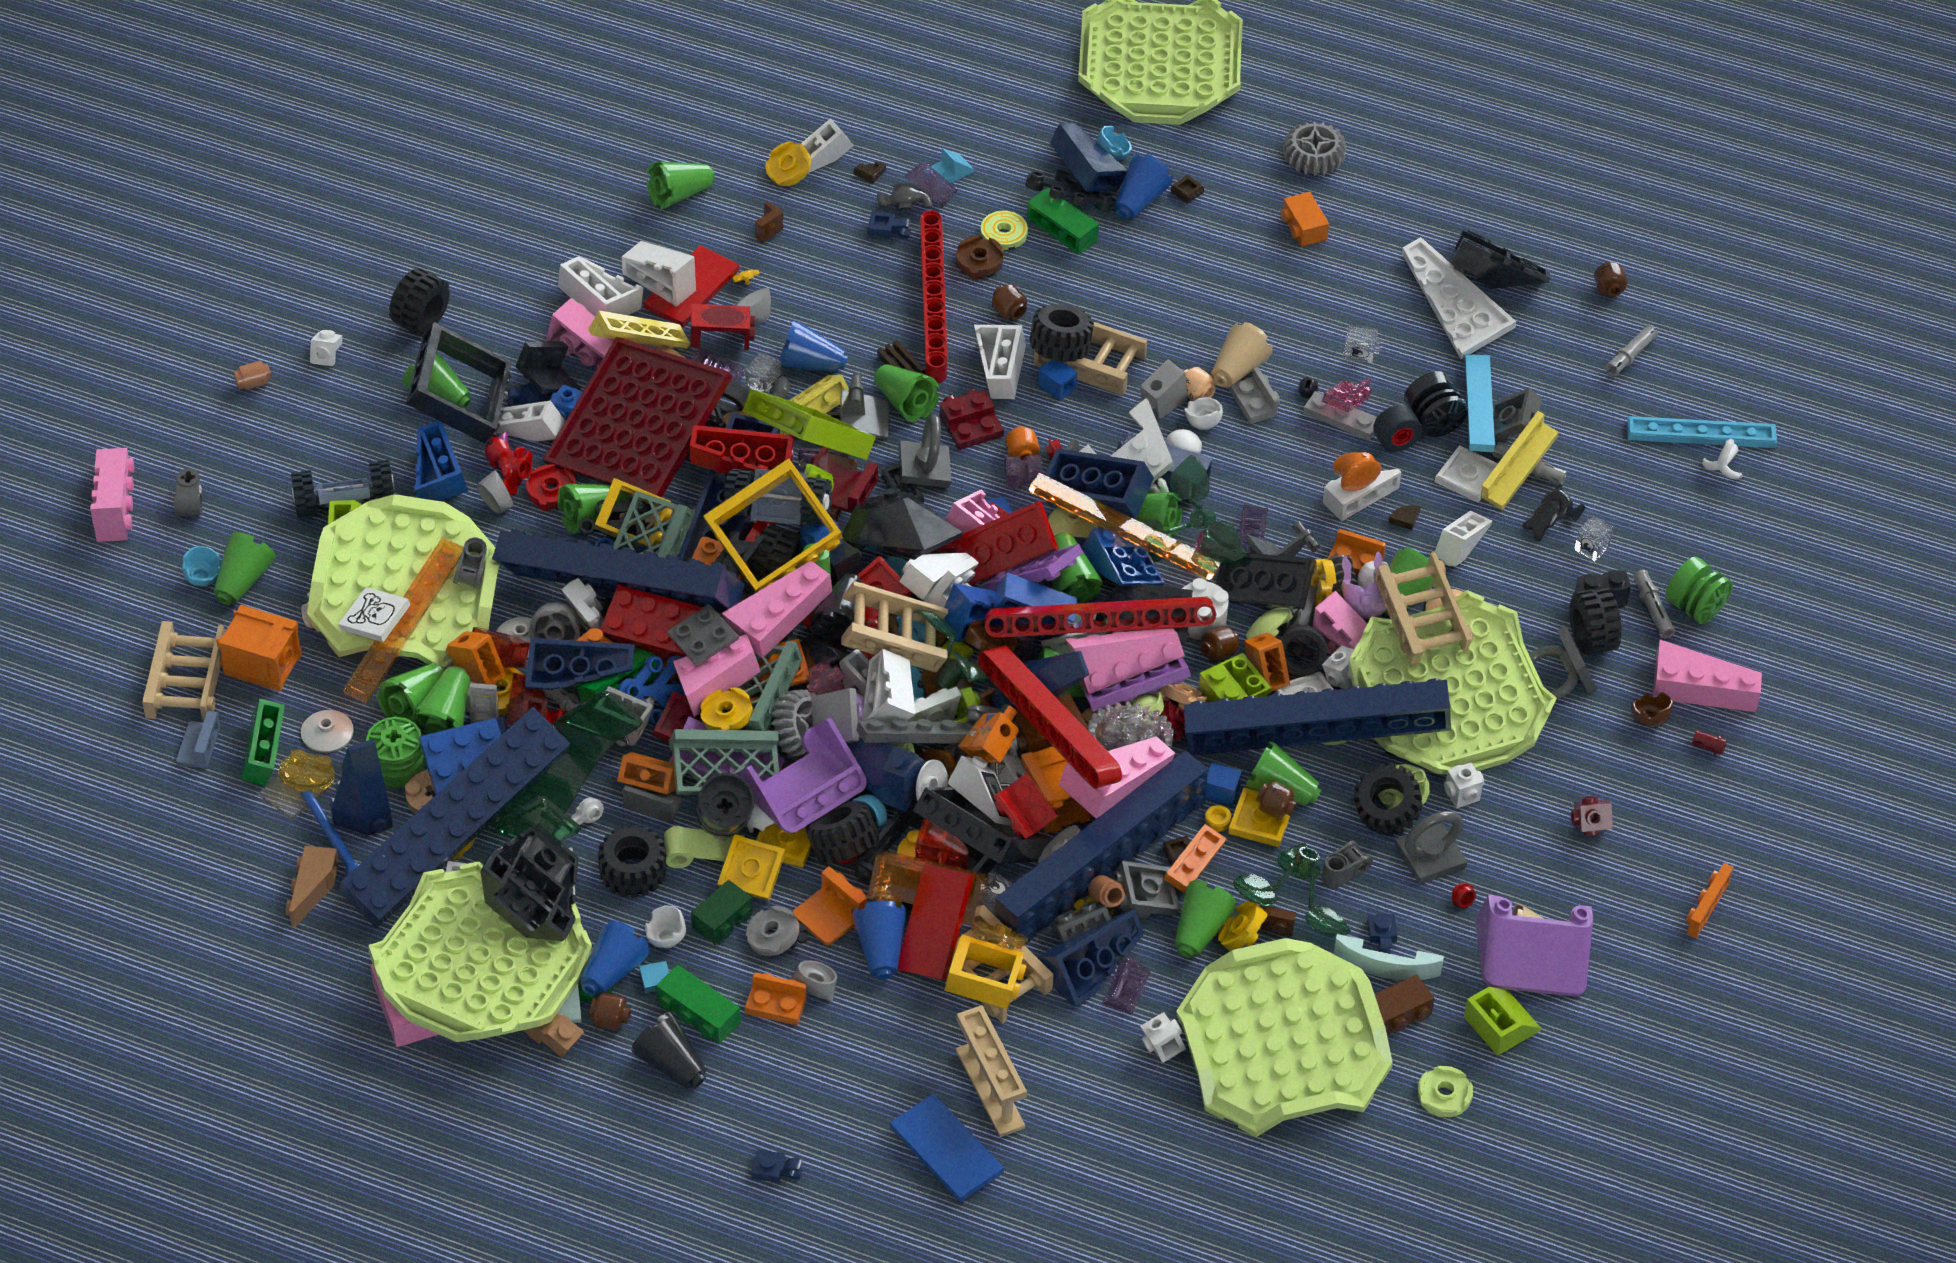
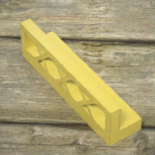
(638, 330)
(822, 395)
(1518, 462)

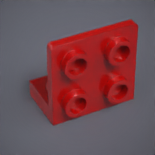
(1025, 806)

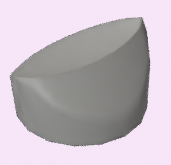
(759, 304)
(495, 493)
(818, 978)

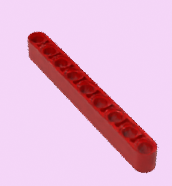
(933, 296)
(1111, 623)
(1050, 717)

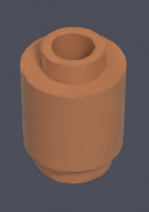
(252, 375)
(1106, 891)

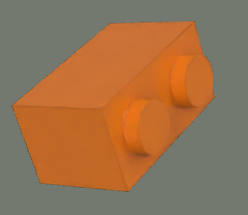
(1305, 219)
(647, 773)

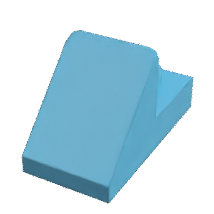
(952, 166)

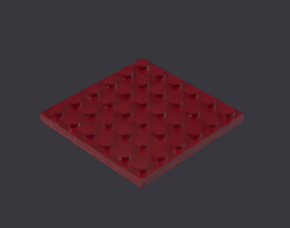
(637, 417)

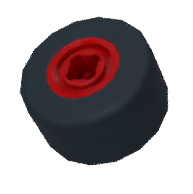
(1397, 428)

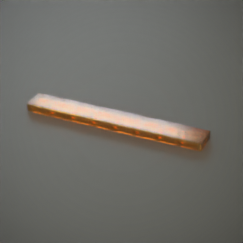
(1123, 526)
(420, 595)

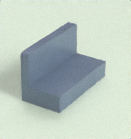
(199, 742)

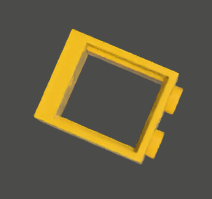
(620, 486)
(980, 987)

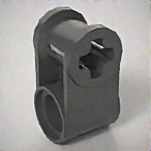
(188, 493)
(470, 567)
(1345, 865)

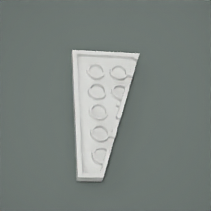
(1460, 306)

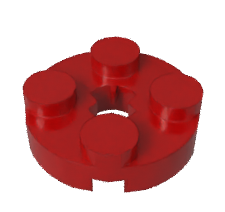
(543, 476)

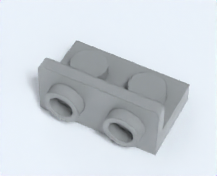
(1256, 397)

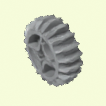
(1314, 148)
(792, 720)

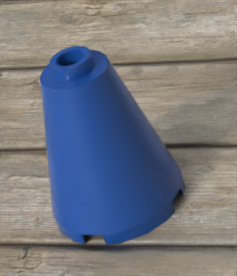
(1142, 184)
(811, 351)
(880, 935)
(612, 957)

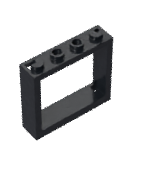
(472, 355)
(975, 828)
(891, 832)

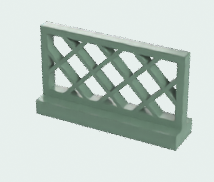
(676, 527)
(782, 674)
(720, 742)

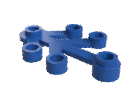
(657, 689)

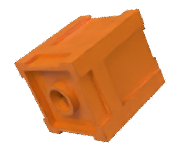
(260, 648)
(1046, 771)

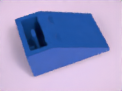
(1120, 559)

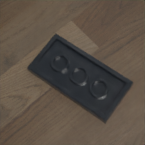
(1267, 580)

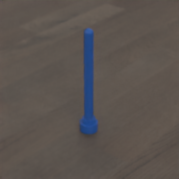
(330, 832)

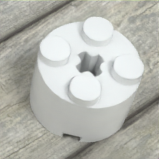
(1202, 588)

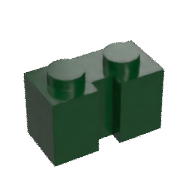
(721, 911)

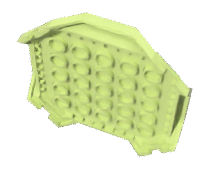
(1160, 58)
(385, 549)
(1492, 687)
(467, 969)
(1284, 1034)

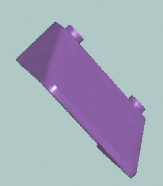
(812, 783)
(1532, 951)

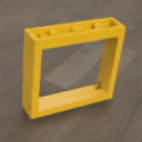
(754, 492)

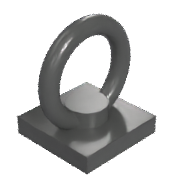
(926, 461)
(1571, 660)
(1431, 848)

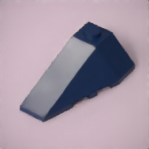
(570, 662)
(1055, 672)
(888, 771)
(361, 793)
(1091, 956)

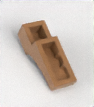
(558, 1035)

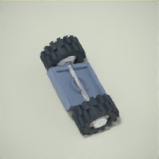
(354, 489)
(783, 502)

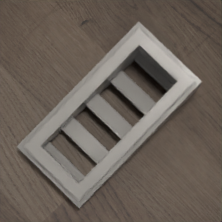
(483, 707)

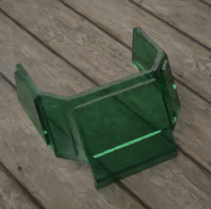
(591, 732)

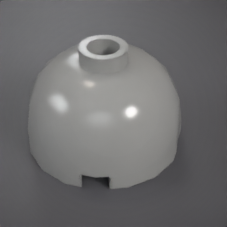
(555, 622)

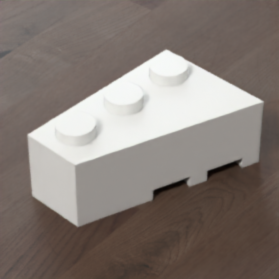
(661, 271)
(598, 290)
(1002, 357)
(888, 688)

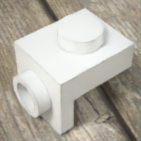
(324, 347)

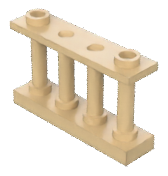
(1095, 371)
(1406, 625)
(872, 641)
(164, 659)
(1036, 972)
(991, 1071)

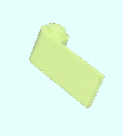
(688, 843)

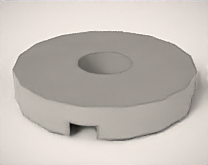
(780, 940)

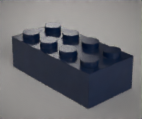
(1106, 479)

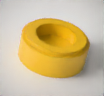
(1218, 818)

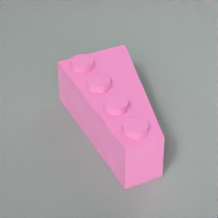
(571, 325)
(111, 494)
(779, 607)
(1124, 654)
(1704, 679)
(1138, 764)

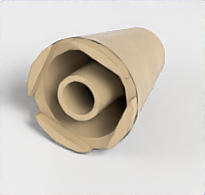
(1241, 352)

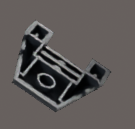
(1493, 264)
(898, 522)
(532, 884)

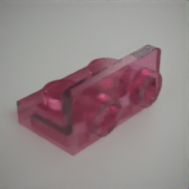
(1348, 395)

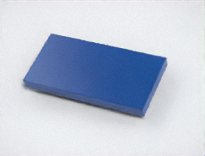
(946, 1147)

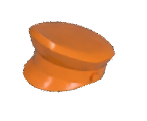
(1356, 470)

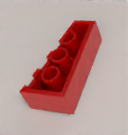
(738, 449)

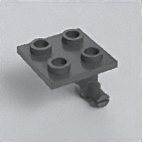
(864, 411)
(1264, 547)
(703, 635)

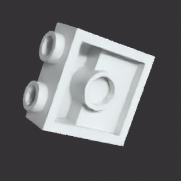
(959, 574)
(584, 602)
(937, 706)

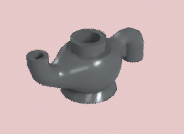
(904, 197)

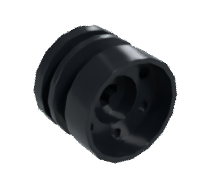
(1436, 403)
(735, 795)

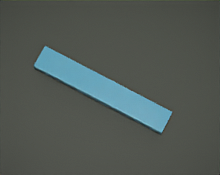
(1479, 403)
(1701, 431)

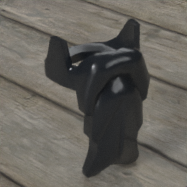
(1553, 508)

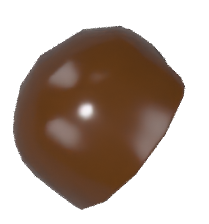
(1652, 710)

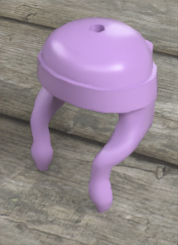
(1365, 601)

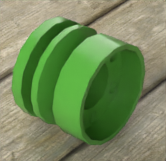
(1698, 590)
(397, 750)

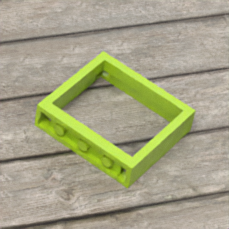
(808, 424)

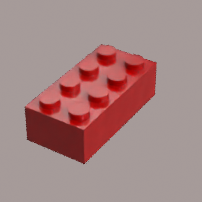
(644, 620)

